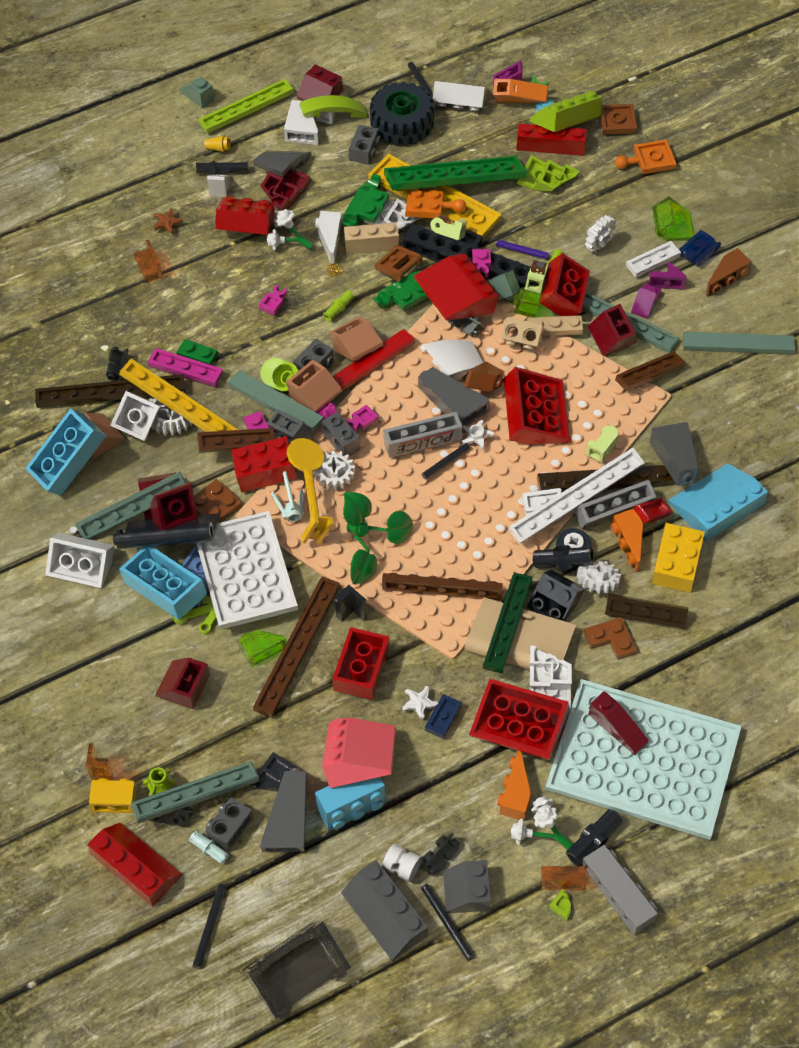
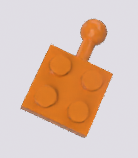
(650, 156)
(430, 204)

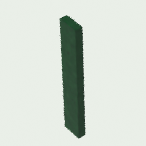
(507, 623)

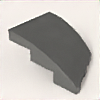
(281, 161)

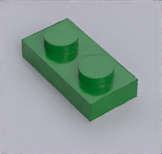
(197, 352)

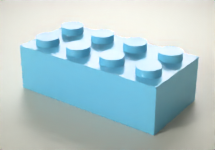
(65, 452)
(163, 581)

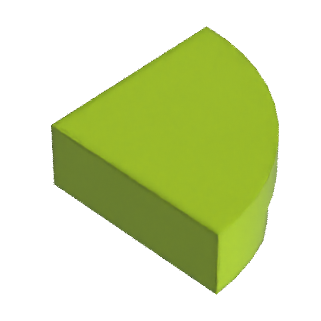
(561, 905)

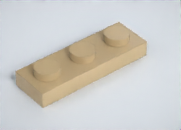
(558, 325)

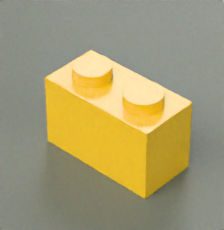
(112, 796)

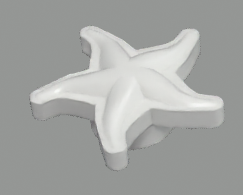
(477, 434)
(419, 702)

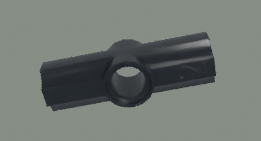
(563, 557)
(594, 836)

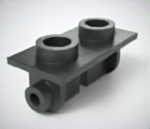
(471, 325)
(119, 359)
(178, 817)
(433, 859)

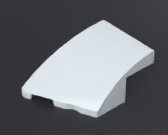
(394, 212)
(453, 356)
(550, 675)

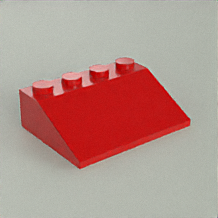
(457, 288)
(535, 408)
(520, 719)

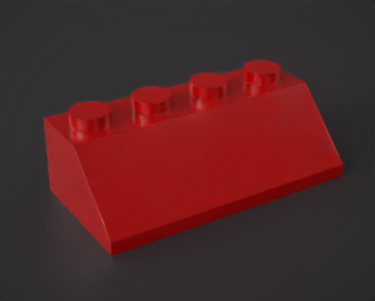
(539, 139)
(133, 862)

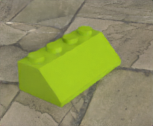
(569, 112)

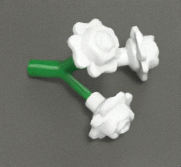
(284, 218)
(544, 817)

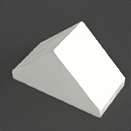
(218, 185)

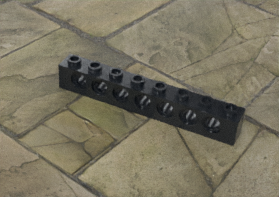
(438, 247)

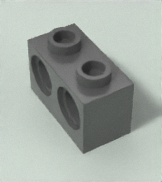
(364, 144)
(315, 351)
(289, 426)
(340, 434)
(234, 826)

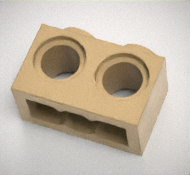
(524, 328)

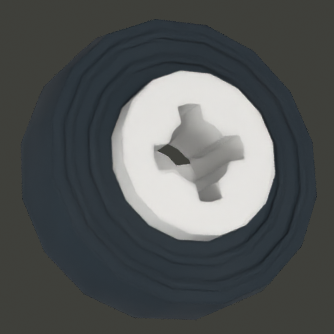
(575, 536)

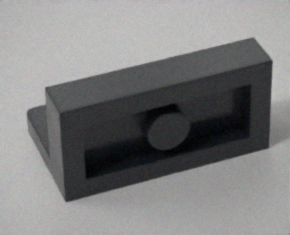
(350, 601)

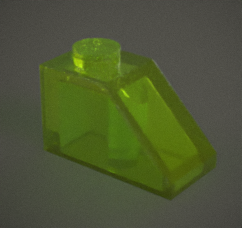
(527, 302)
(260, 645)

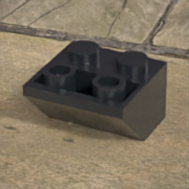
(555, 596)

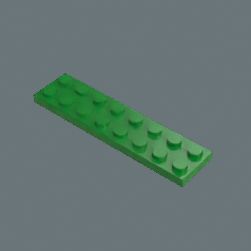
(454, 173)

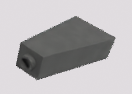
(453, 396)
(676, 451)
(287, 819)

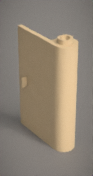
(533, 630)

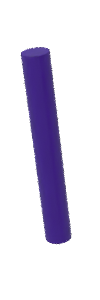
(522, 249)

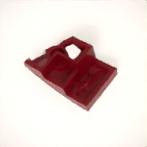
(285, 189)

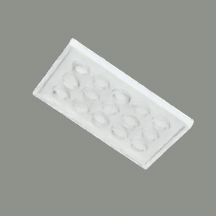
(246, 571)

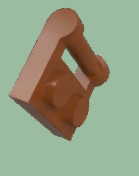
(394, 259)

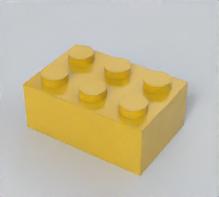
(678, 557)

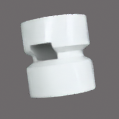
(401, 862)

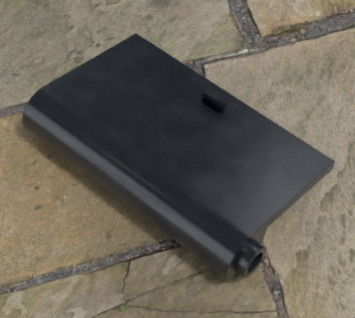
(146, 534)

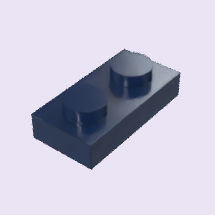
(443, 716)

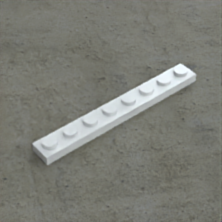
(575, 496)

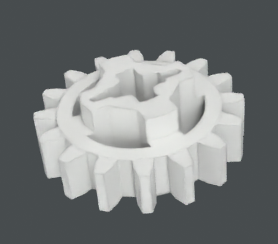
(600, 233)
(343, 470)
(598, 576)

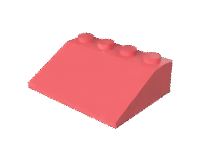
(357, 751)

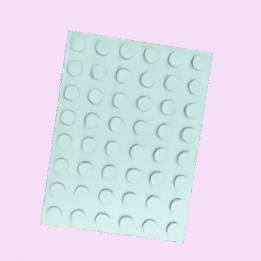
(668, 782)

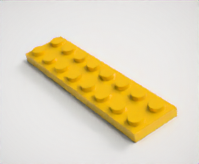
(480, 217)

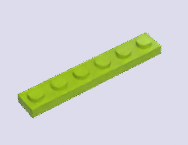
(246, 106)

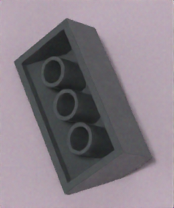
(385, 910)

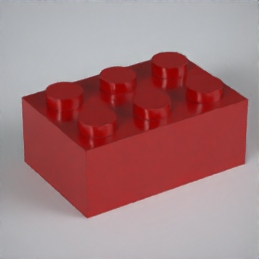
(245, 215)
(564, 286)
(262, 464)
(361, 663)

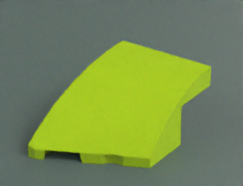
(546, 175)

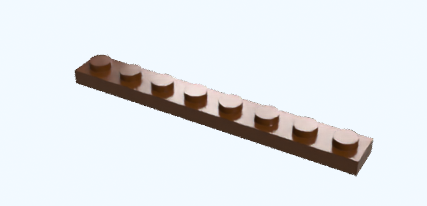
(296, 647)

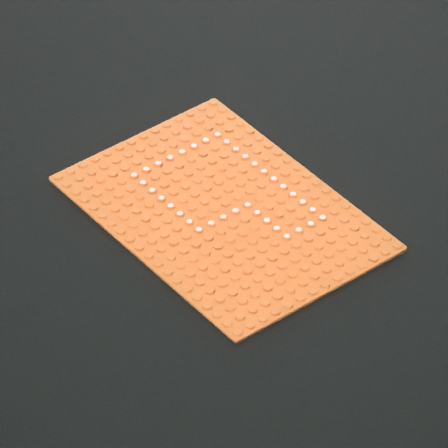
(470, 503)

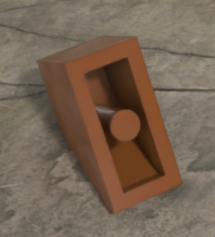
(484, 377)

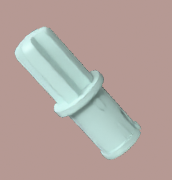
(208, 847)

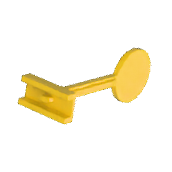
(309, 457)

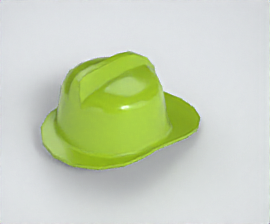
(276, 373)

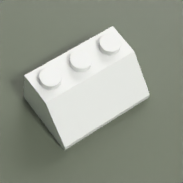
(459, 95)
(79, 559)

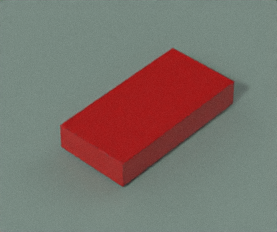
(653, 510)

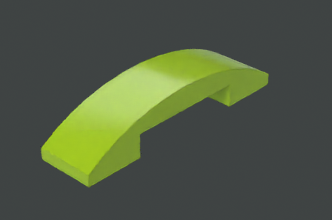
(332, 103)

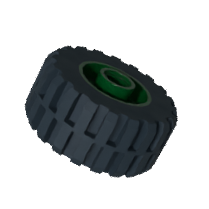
(402, 113)

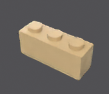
(371, 238)

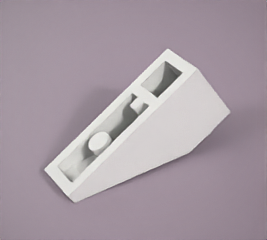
(329, 230)

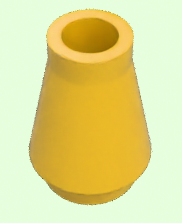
(218, 143)

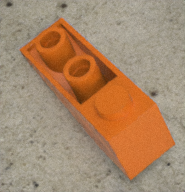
(519, 91)
(628, 529)
(517, 794)

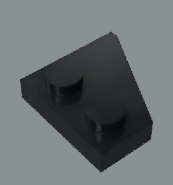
(272, 773)

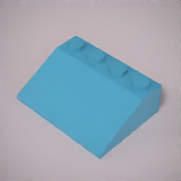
(719, 500)

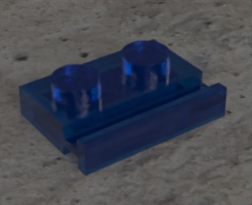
(699, 248)

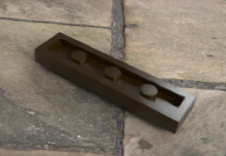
(646, 611)

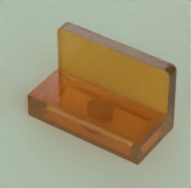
(148, 263)
(98, 767)
(563, 878)

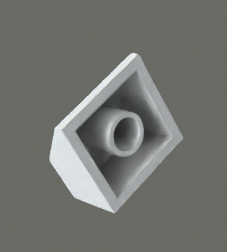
(135, 415)

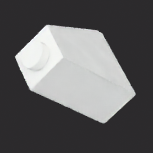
(300, 128)

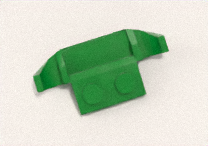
(366, 203)
(403, 293)

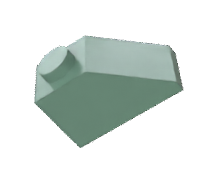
(199, 91)
(505, 285)

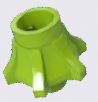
(159, 781)

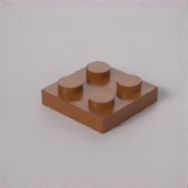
(618, 119)
(216, 499)

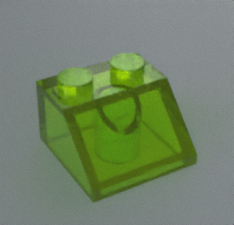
(672, 221)

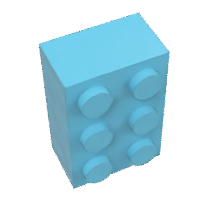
(349, 801)

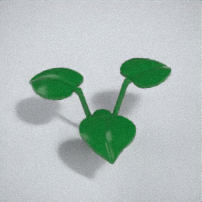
(355, 511)

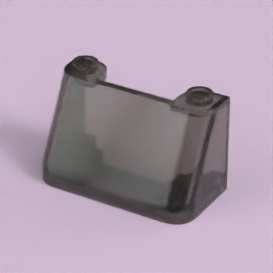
(296, 968)

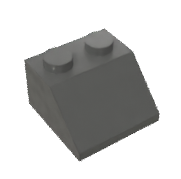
(467, 887)

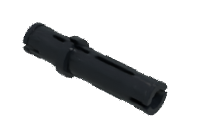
(222, 167)

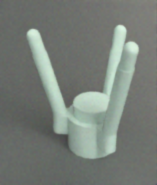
(292, 511)

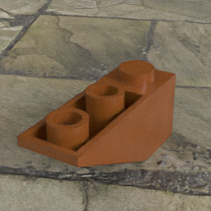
(731, 268)

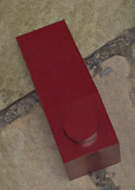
(617, 722)

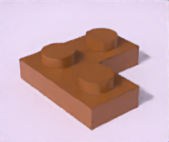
(613, 633)

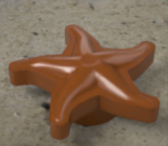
(167, 221)

